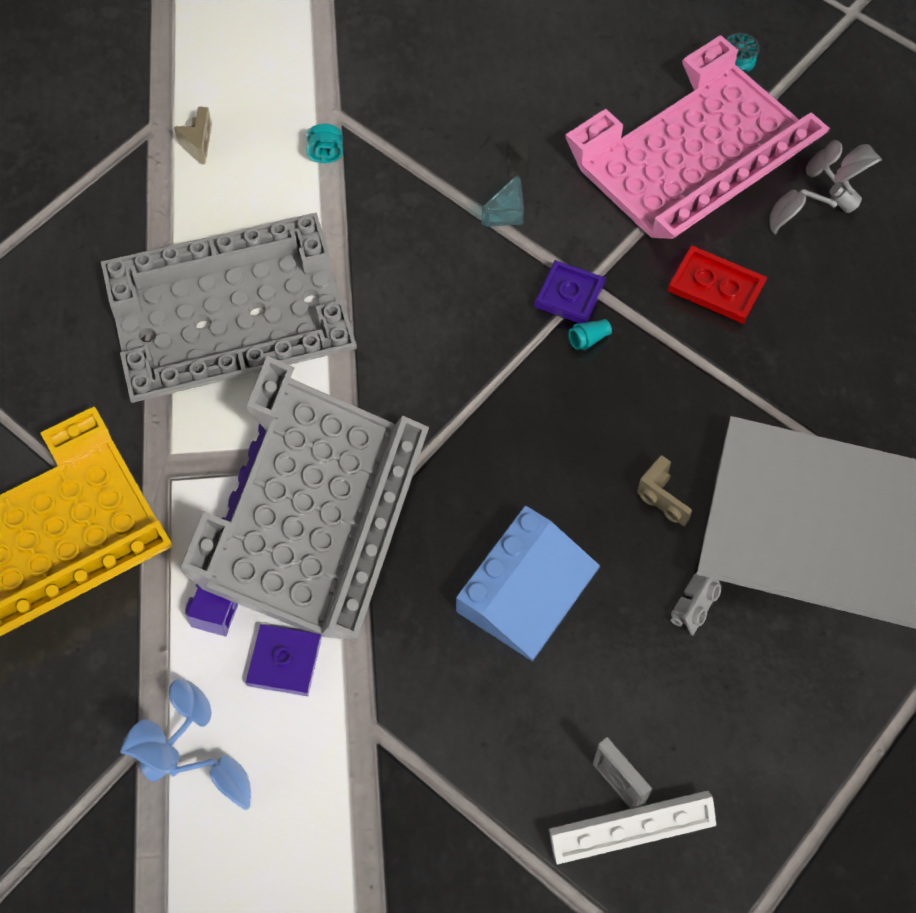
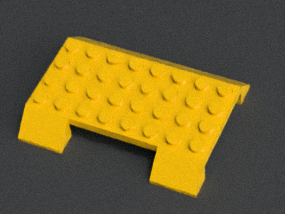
(72, 523)

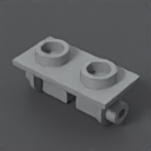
(694, 611)

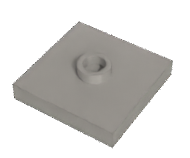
(621, 774)

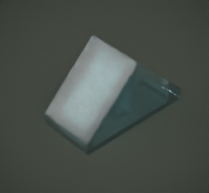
(505, 207)

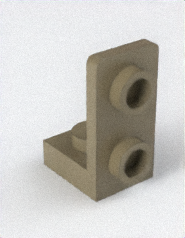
(652, 493)

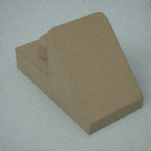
(196, 138)

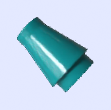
(588, 333)

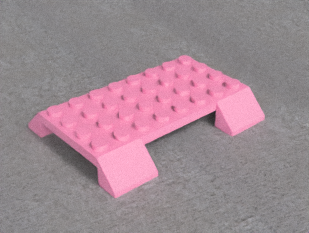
(696, 149)

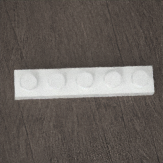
(632, 827)

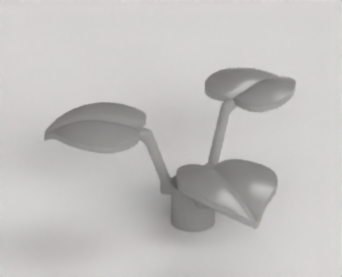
(841, 192)

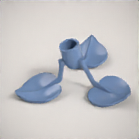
(157, 757)

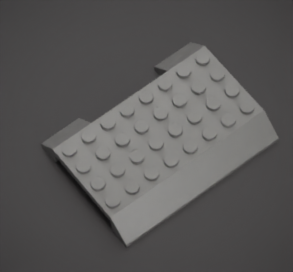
(311, 511)

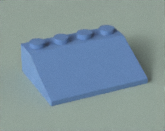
(526, 584)

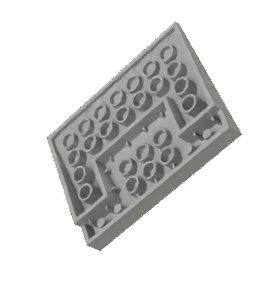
(814, 521)

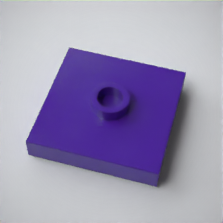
(570, 292)
(284, 660)

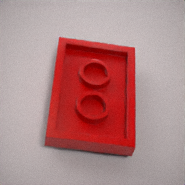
(717, 284)

